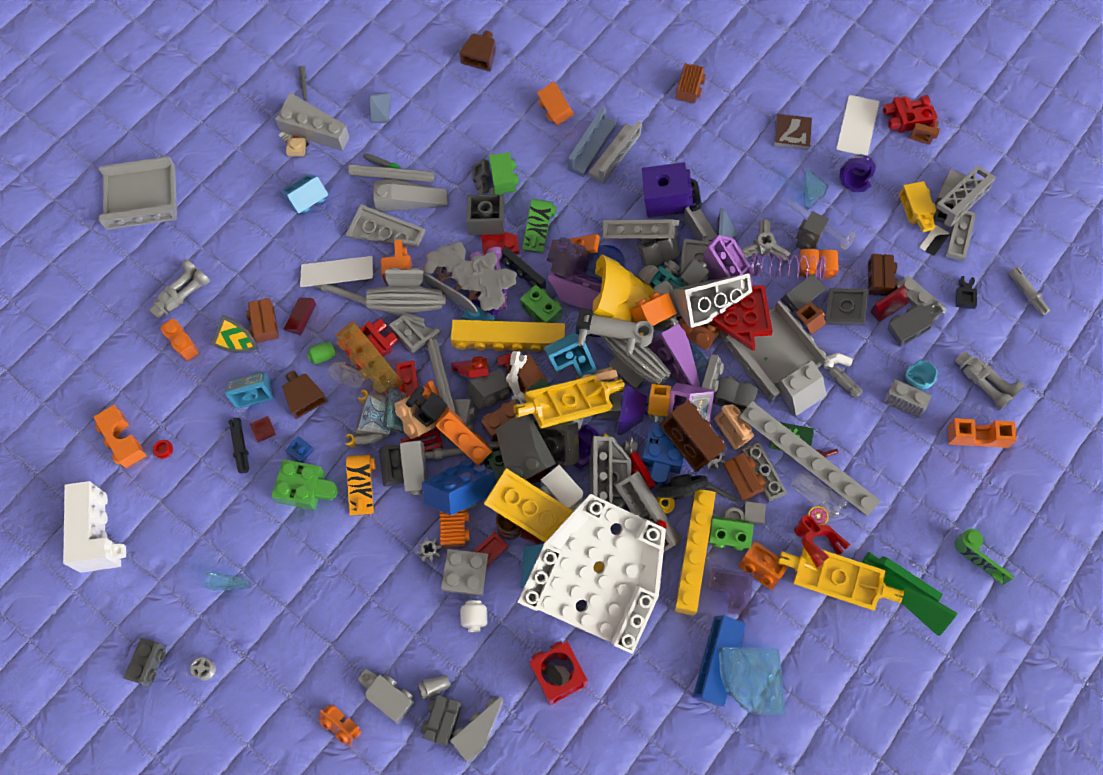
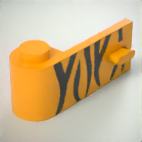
(360, 483)

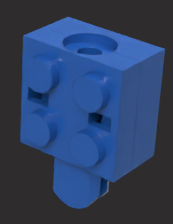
(661, 455)

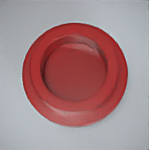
(162, 449)

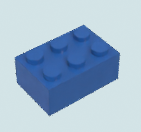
(458, 487)

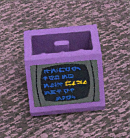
(696, 395)

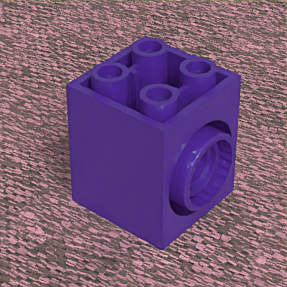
(667, 189)

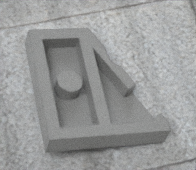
(412, 333)

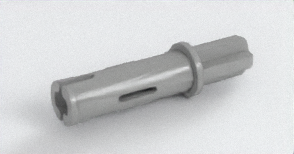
(1029, 291)

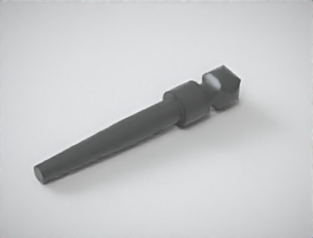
(302, 74)
(720, 492)

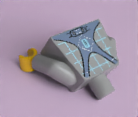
(370, 422)

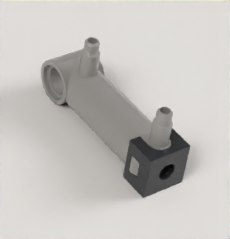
(613, 328)

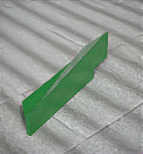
(918, 596)

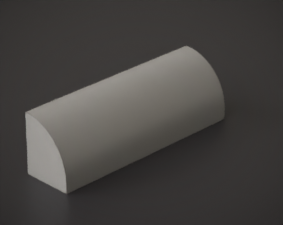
(644, 504)

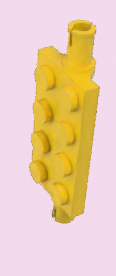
(569, 400)
(841, 579)

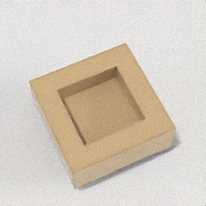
(296, 147)

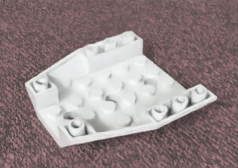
(619, 595)

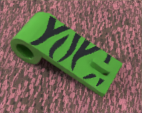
(537, 224)
(969, 544)

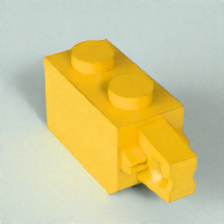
(918, 205)

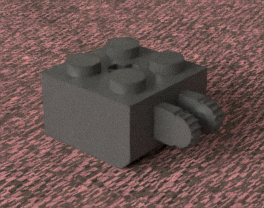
(485, 213)

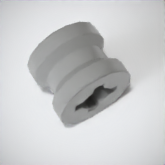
(198, 666)

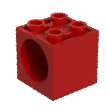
(552, 691)

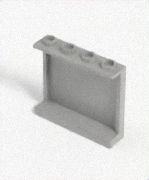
(138, 193)
(785, 350)

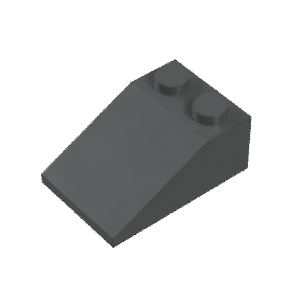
(523, 447)

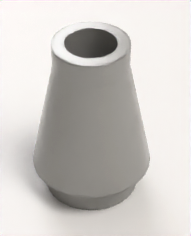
(432, 686)

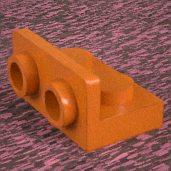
(763, 565)

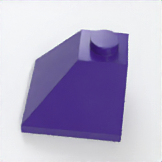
(632, 409)

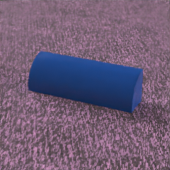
(709, 685)

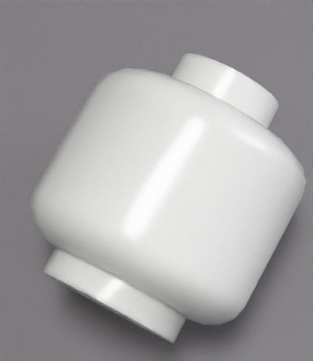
(473, 615)

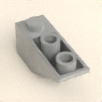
(474, 737)

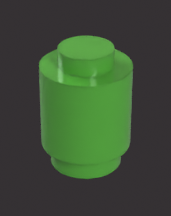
(321, 352)

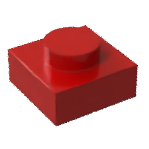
(504, 359)

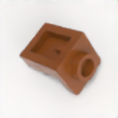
(925, 133)

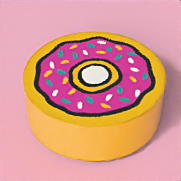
(819, 514)

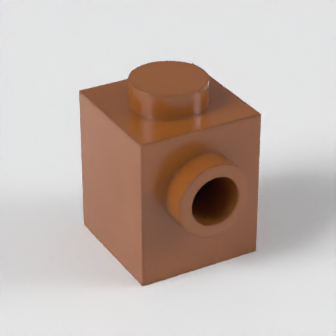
(811, 317)

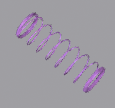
(818, 271)

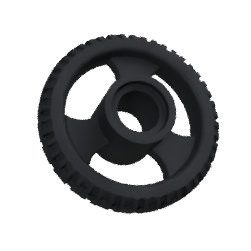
(682, 486)

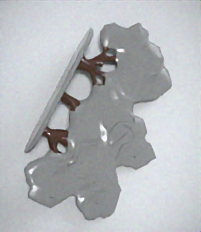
(470, 275)

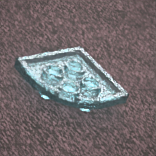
(753, 679)

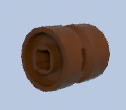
(507, 528)

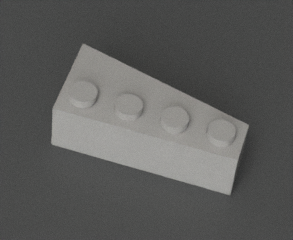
(309, 122)

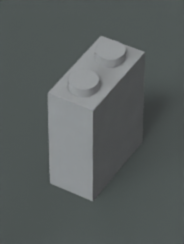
(413, 466)

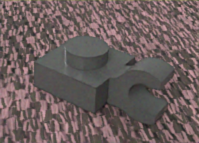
(480, 172)

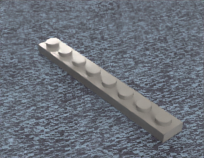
(809, 458)

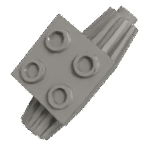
(404, 293)
(636, 367)

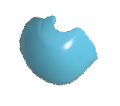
(921, 375)

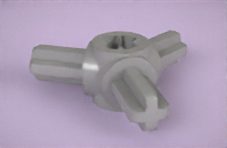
(765, 244)

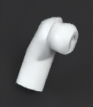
(837, 358)

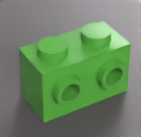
(502, 173)
(541, 306)
(731, 532)

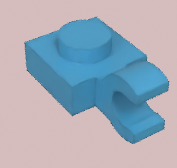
(480, 315)

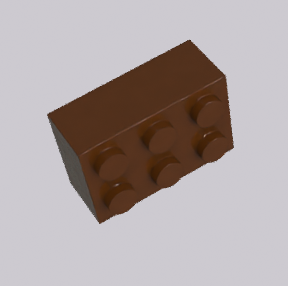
(692, 435)

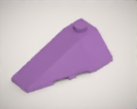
(675, 353)

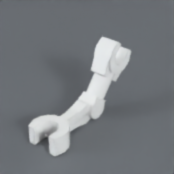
(517, 363)

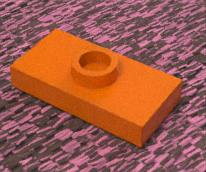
(590, 242)

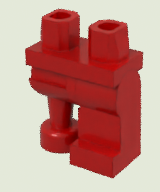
(907, 113)
(381, 343)

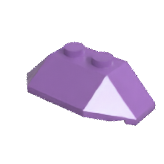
(725, 258)
(576, 290)

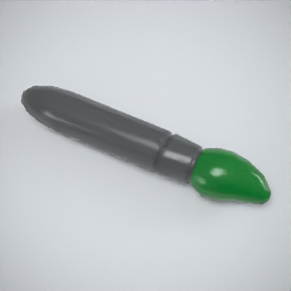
(380, 161)

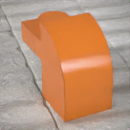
(401, 259)

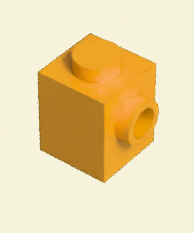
(659, 400)

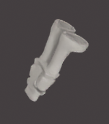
(170, 299)
(978, 370)

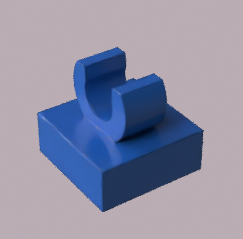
(299, 449)

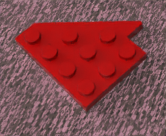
(746, 318)

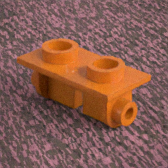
(331, 719)

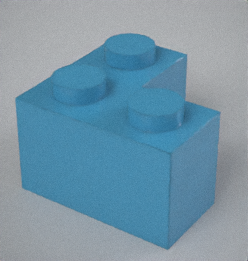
(568, 352)

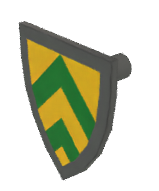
(233, 336)

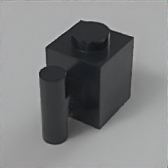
(428, 408)

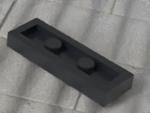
(523, 270)

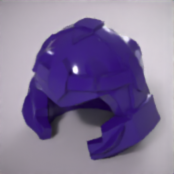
(857, 172)

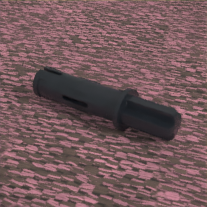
(240, 452)

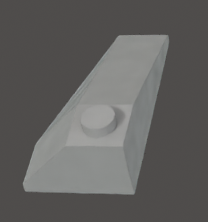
(405, 195)
(705, 300)

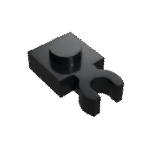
(965, 295)

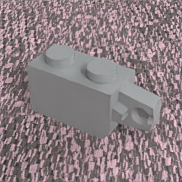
(386, 696)

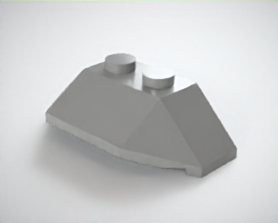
(607, 468)

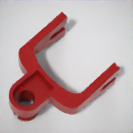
(809, 529)

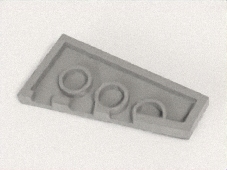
(383, 228)

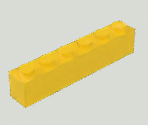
(505, 335)
(695, 552)

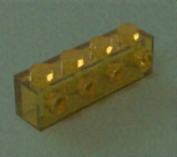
(368, 357)

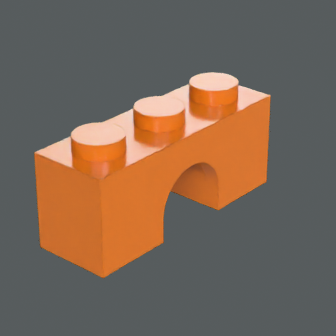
(111, 424)
(997, 434)
(469, 442)

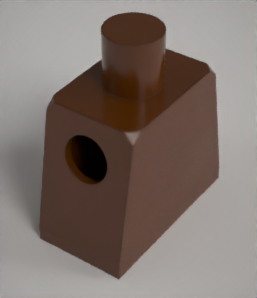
(479, 51)
(302, 394)

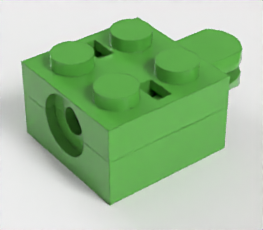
(302, 483)

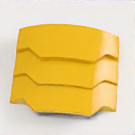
(618, 290)

